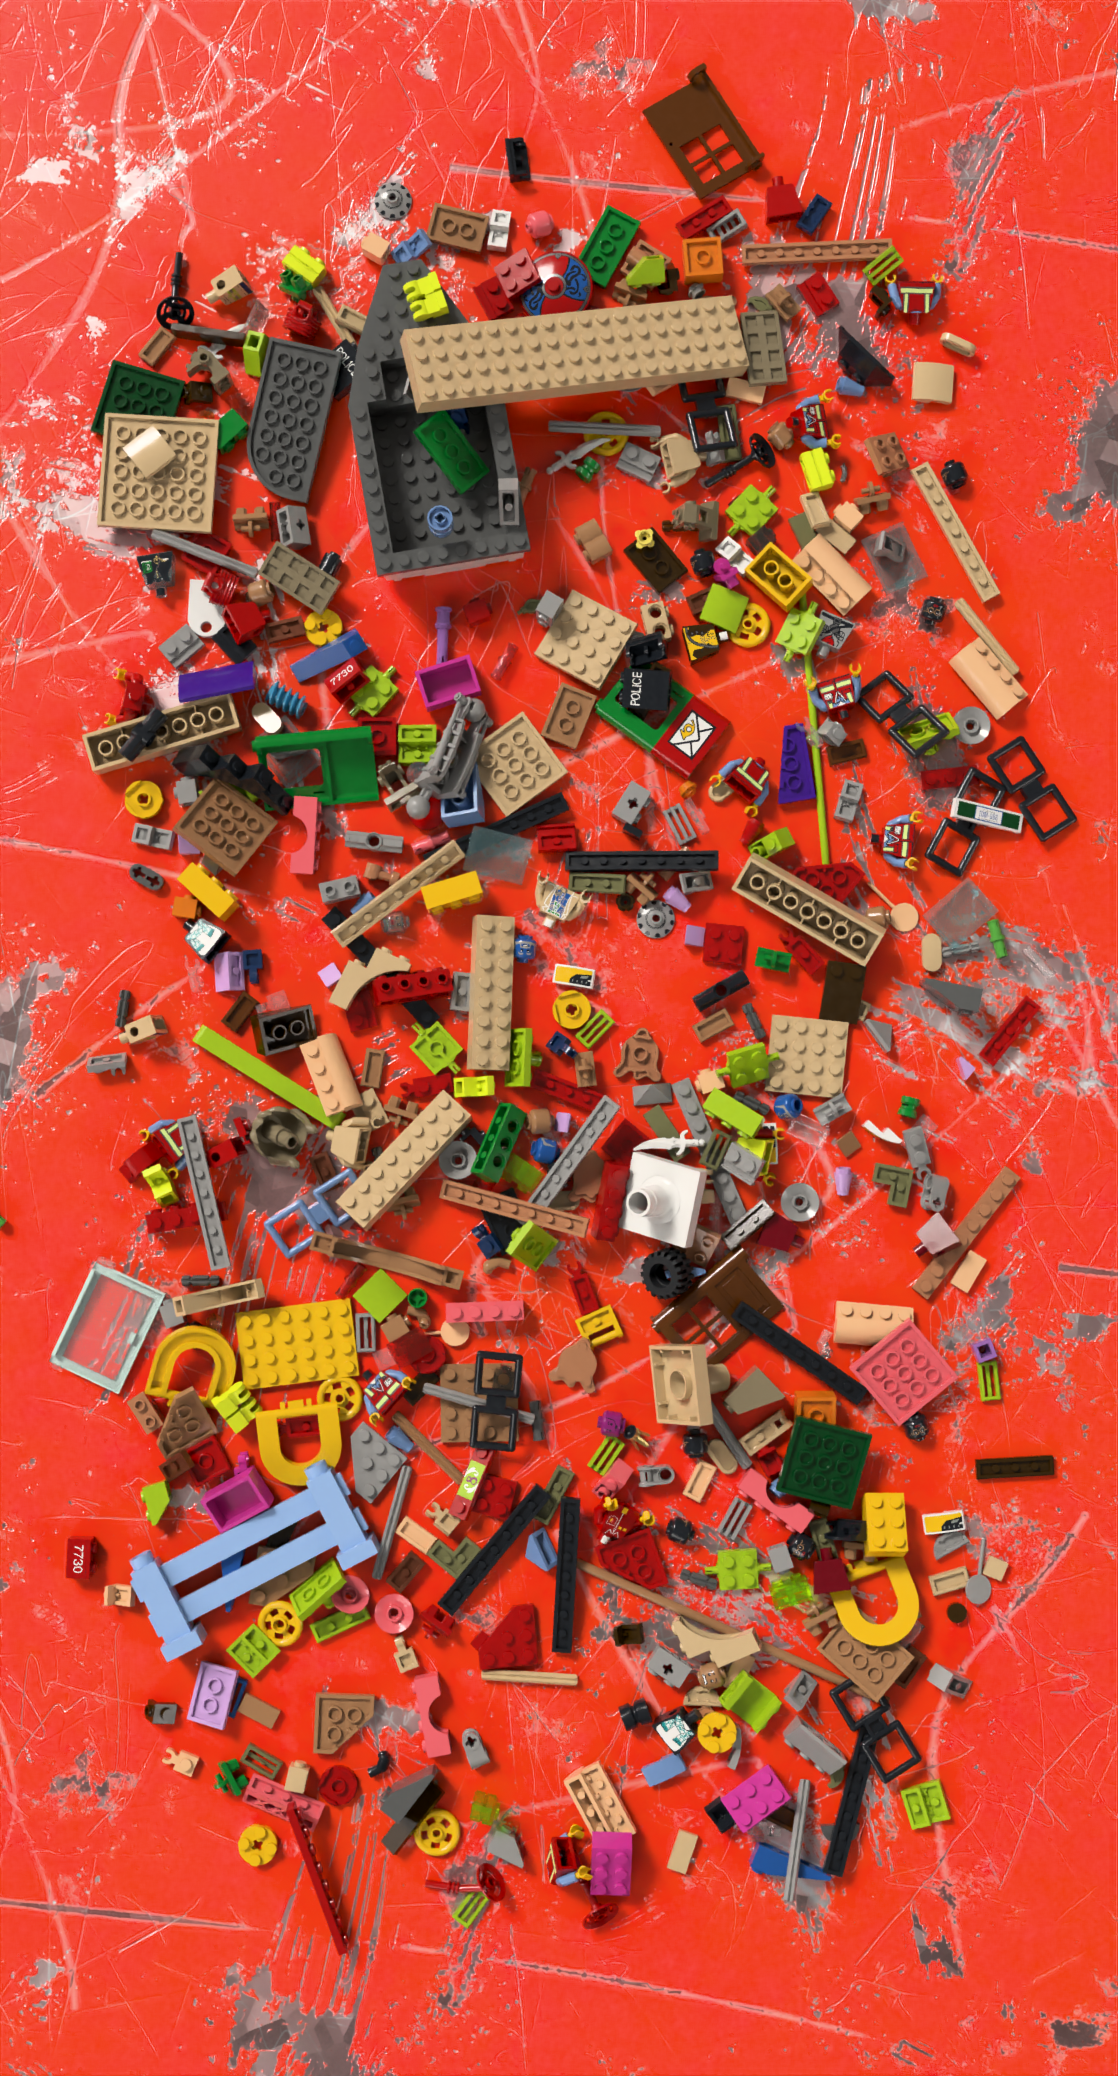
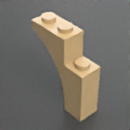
(357, 976)
(218, 1297)
(722, 1647)

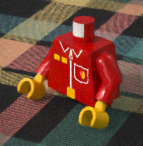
(132, 697)
(618, 1518)

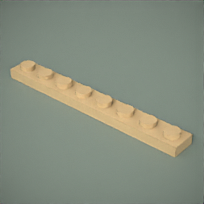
(955, 532)
(397, 893)

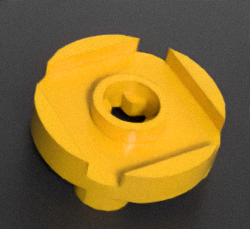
(313, 624)
(133, 798)
(577, 1000)
(720, 1721)
(260, 1833)

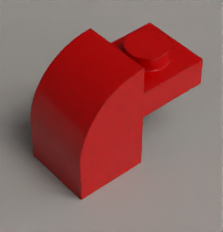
(140, 1161)

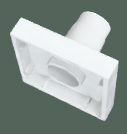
(663, 1199)

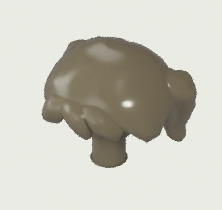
(281, 1135)

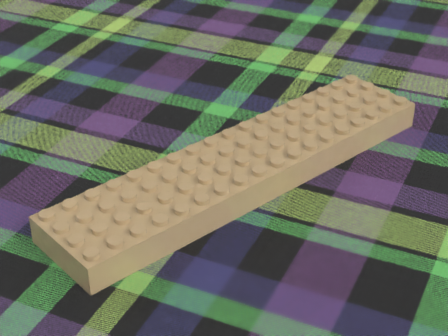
(573, 353)

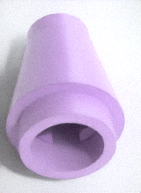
(675, 898)
(843, 1180)

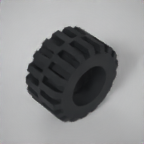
(654, 1273)

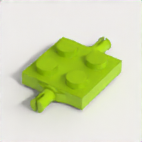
(751, 510)
(800, 631)
(376, 693)
(436, 1047)
(747, 1065)
(737, 1569)

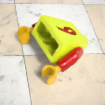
(762, 1146)

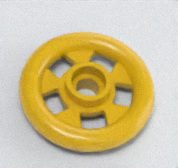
(606, 449)
(764, 624)
(356, 1399)
(265, 1616)
(453, 1829)

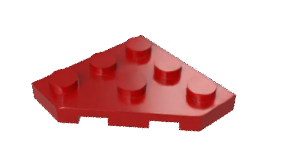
(832, 879)
(634, 1558)
(511, 1640)

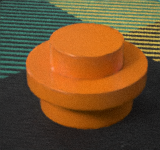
(687, 789)

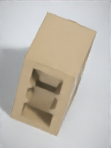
(651, 624)

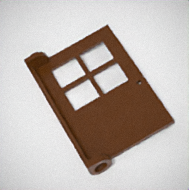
(690, 115)
(725, 1286)

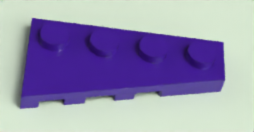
(795, 771)

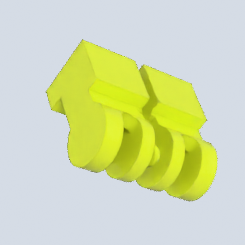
(428, 288)
(228, 1407)

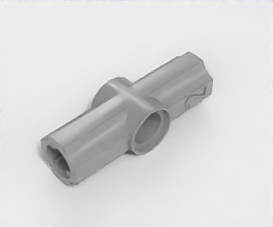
(361, 841)

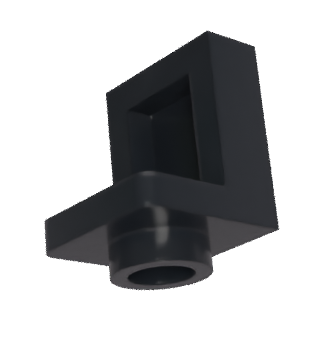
(478, 1136)
(719, 1815)

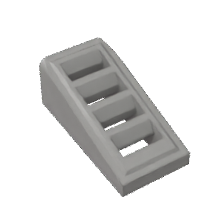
(730, 233)

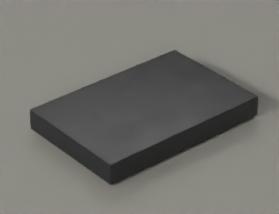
(502, 1225)

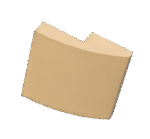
(932, 382)
(149, 452)

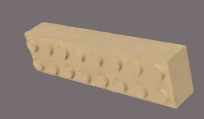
(186, 727)
(809, 909)
(490, 993)
(404, 1160)

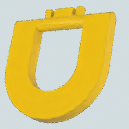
(185, 1339)
(269, 1441)
(906, 1595)

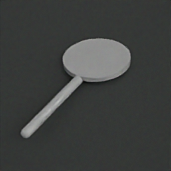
(978, 1586)

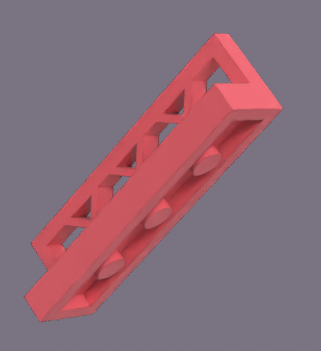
(273, 1793)

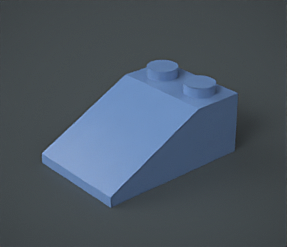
(465, 811)

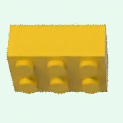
(778, 577)
(209, 891)
(452, 893)
(885, 1524)

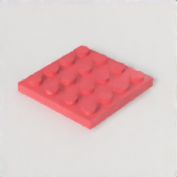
(903, 1372)

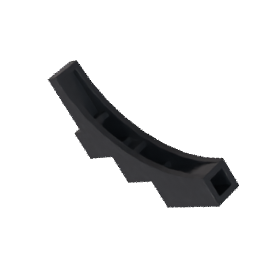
(229, 768)

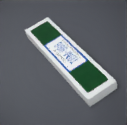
(986, 815)

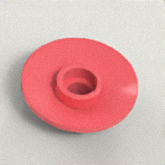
(359, 1595)
(389, 1622)

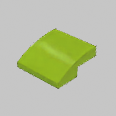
(724, 608)
(416, 743)
(380, 1295)
(253, 1650)
(925, 1804)

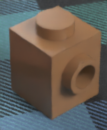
(396, 1326)

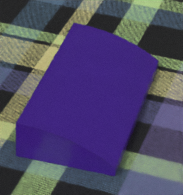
(217, 681)

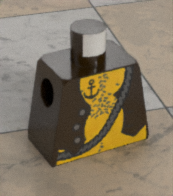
(702, 641)

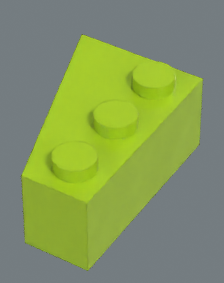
(733, 1114)

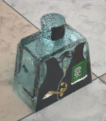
(158, 571)

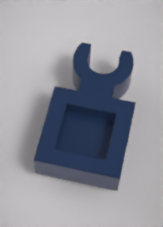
(460, 418)

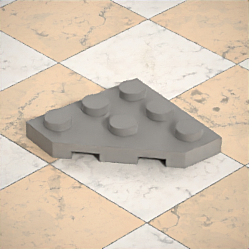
(373, 1461)

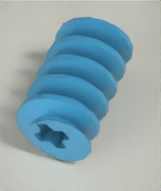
(286, 700)

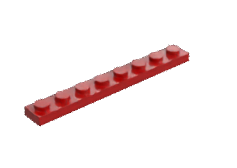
(315, 1871)

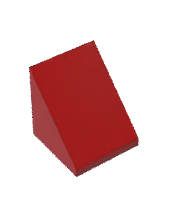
(479, 1639)

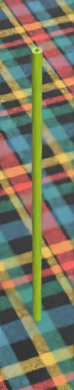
(816, 756)

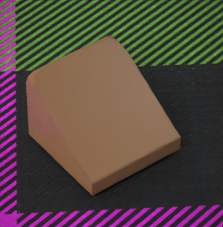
(848, 1143)

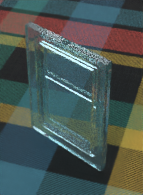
(895, 574)
(292, 768)
(497, 855)
(960, 913)

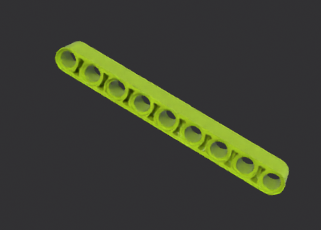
(265, 1075)

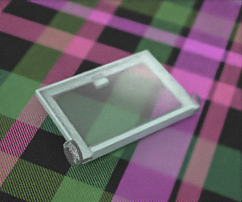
(107, 1326)

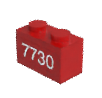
(347, 680)
(80, 1557)

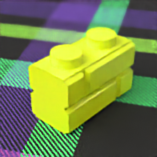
(302, 263)
(816, 470)

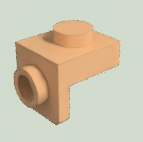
(119, 1595)

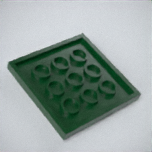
(137, 393)
(823, 1462)

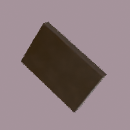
(656, 564)

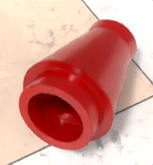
(751, 831)

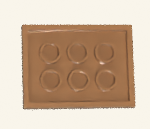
(867, 1666)

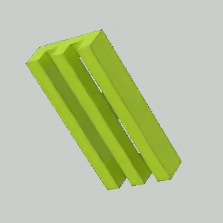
(884, 264)
(583, 1040)
(988, 1381)
(597, 1467)
(471, 1905)

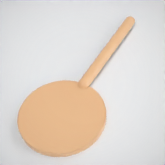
(903, 916)
(453, 1333)

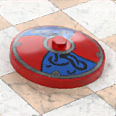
(563, 288)

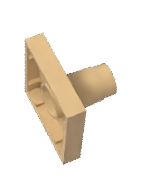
(685, 1383)

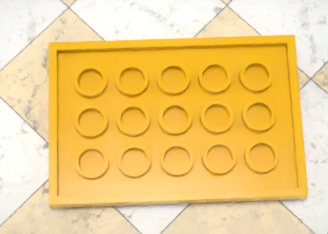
(297, 1343)

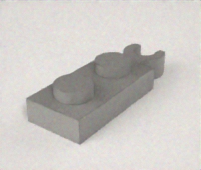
(917, 1150)

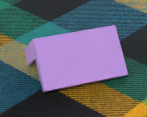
(229, 972)

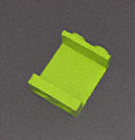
(750, 1700)

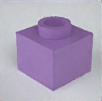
(989, 1352)

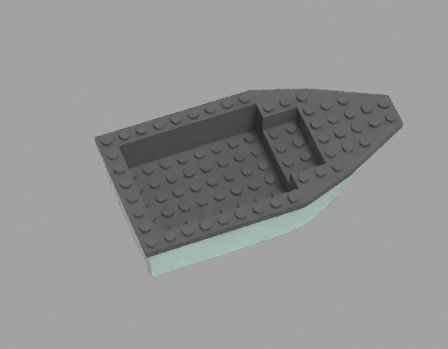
(398, 472)

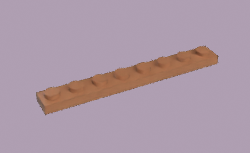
(814, 252)
(514, 1208)
(967, 1231)

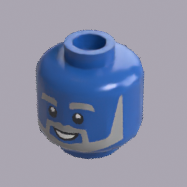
(524, 948)
(788, 1106)
(545, 1150)

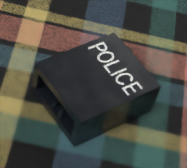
(346, 371)
(646, 688)

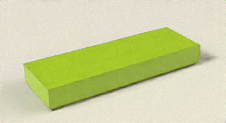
(337, 1623)

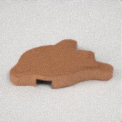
(639, 1056)
(587, 1178)
(575, 1365)

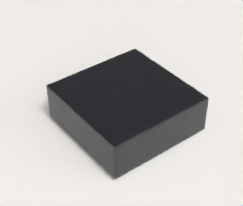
(632, 831)

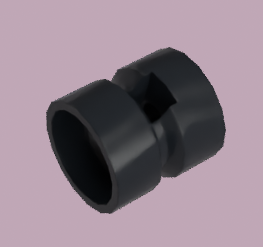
(635, 1714)

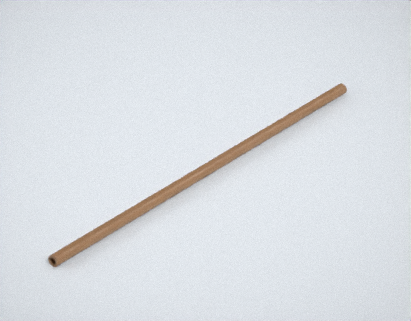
(714, 1624)

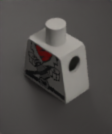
(833, 634)

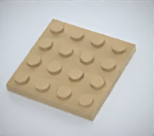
(586, 640)
(517, 764)
(809, 1055)

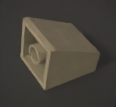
(751, 1392)

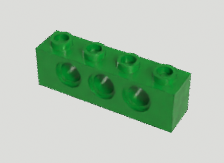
(498, 1142)

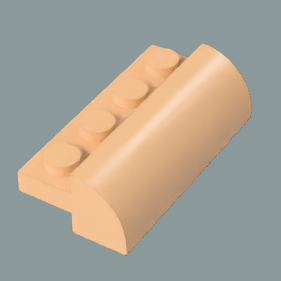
(832, 574)
(988, 678)
(331, 1074)
(867, 1322)
(598, 1800)

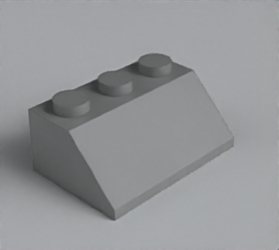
(813, 1746)

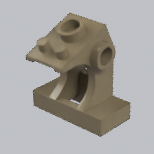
(220, 377)
(688, 517)
(388, 775)

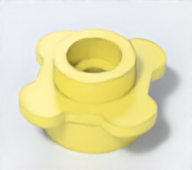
(643, 543)

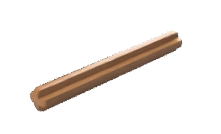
(427, 1447)

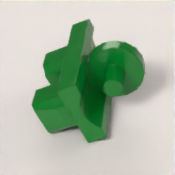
(294, 285)
(773, 959)
(235, 1785)

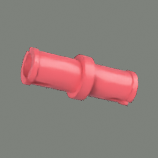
(431, 842)

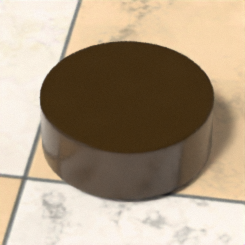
(956, 1612)

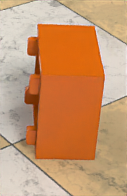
(702, 260)
(815, 1405)

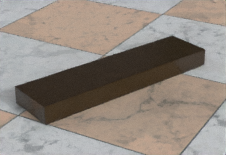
(208, 335)
(1014, 1466)
(401, 1832)

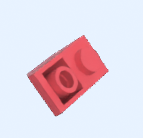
(613, 1479)

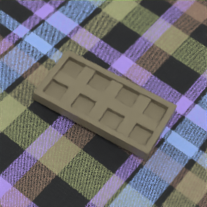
(763, 348)
(299, 577)

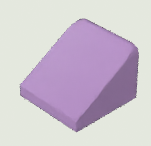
(186, 848)
(694, 935)
(330, 975)
(965, 1067)
(562, 1122)

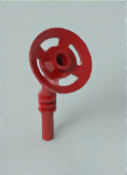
(486, 1884)
(597, 1912)

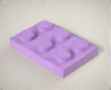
(213, 1695)

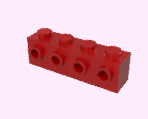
(412, 987)
(609, 1200)
(178, 1218)

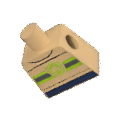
(229, 286)
(143, 1029)

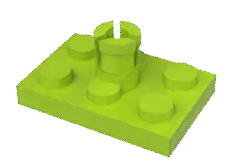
(921, 731)
(521, 1058)
(531, 1245)
(318, 1589)

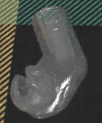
(823, 1345)

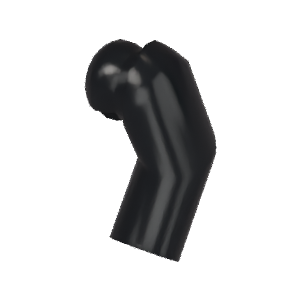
(381, 1766)

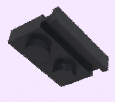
(235, 652)

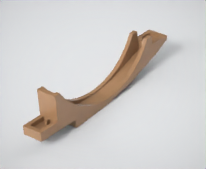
(386, 1259)

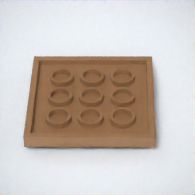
(225, 826)
(457, 1417)

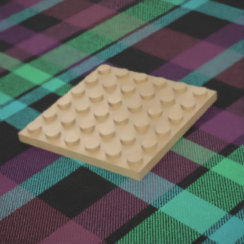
(173, 498)

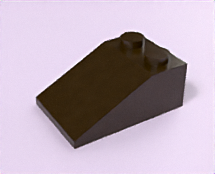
(842, 992)
(283, 1029)

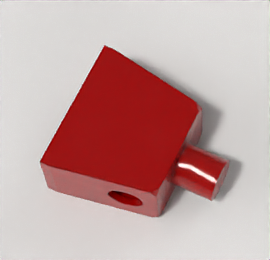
(781, 202)
(245, 620)
(225, 1152)

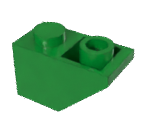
(231, 430)

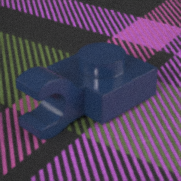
(253, 962)
(560, 1044)
(488, 1243)

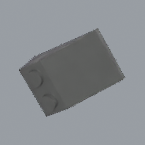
(955, 996)
(404, 1793)

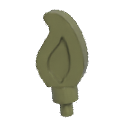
(760, 304)
(529, 606)
(836, 1778)

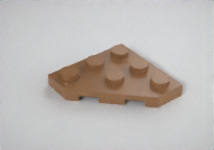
(185, 1424)
(281, 1584)
(339, 1718)

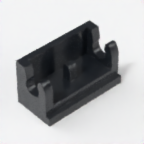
(517, 159)
(647, 649)
(847, 1530)

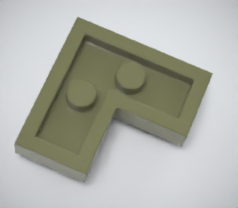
(899, 1182)
(454, 1560)

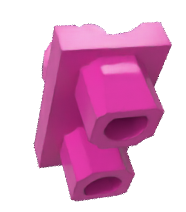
(725, 573)

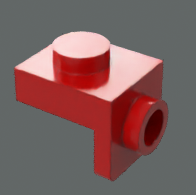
(769, 1461)

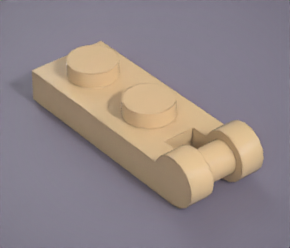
(765, 1432)

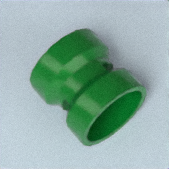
(587, 470)
(908, 1107)
(415, 1298)

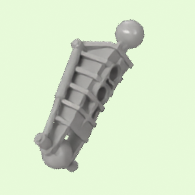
(451, 767)

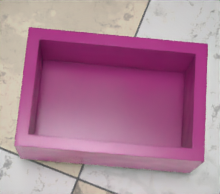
(444, 680)
(237, 1499)
(756, 1798)
(611, 1863)

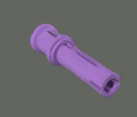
(442, 626)

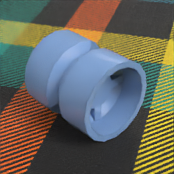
(440, 521)

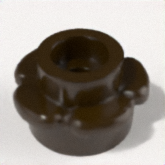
(630, 901)

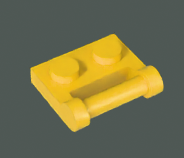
(597, 1321)

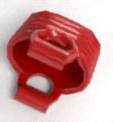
(301, 326)
(226, 587)

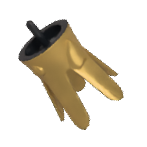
(633, 1434)

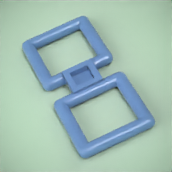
(315, 1214)

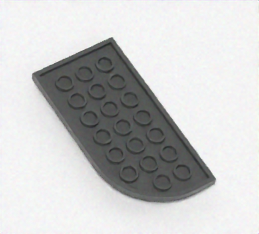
(291, 416)

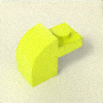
(474, 1086)
(161, 1185)

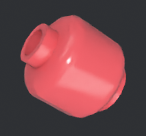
(539, 224)

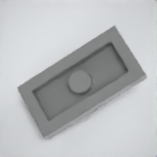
(103, 1063)

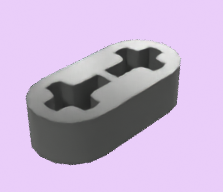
(144, 881)

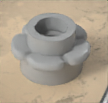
(696, 291)

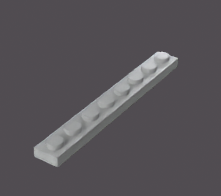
(701, 1130)
(575, 1152)
(204, 1192)

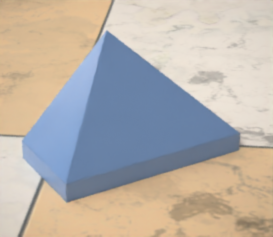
(541, 1550)

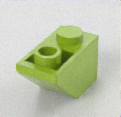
(647, 271)
(254, 352)
(772, 843)
(157, 1498)

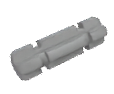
(961, 950)

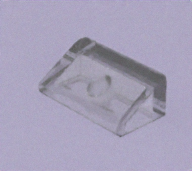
(257, 319)
(808, 1130)

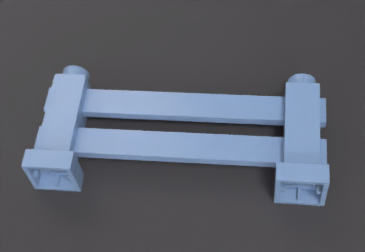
(174, 1615)

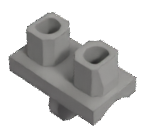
(832, 1109)

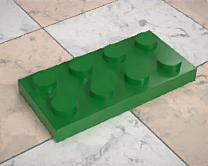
(608, 244)
(451, 451)

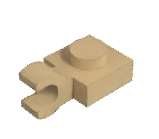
(405, 1656)

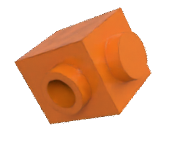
(187, 907)

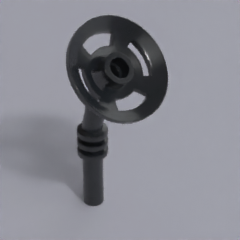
(172, 301)
(762, 450)

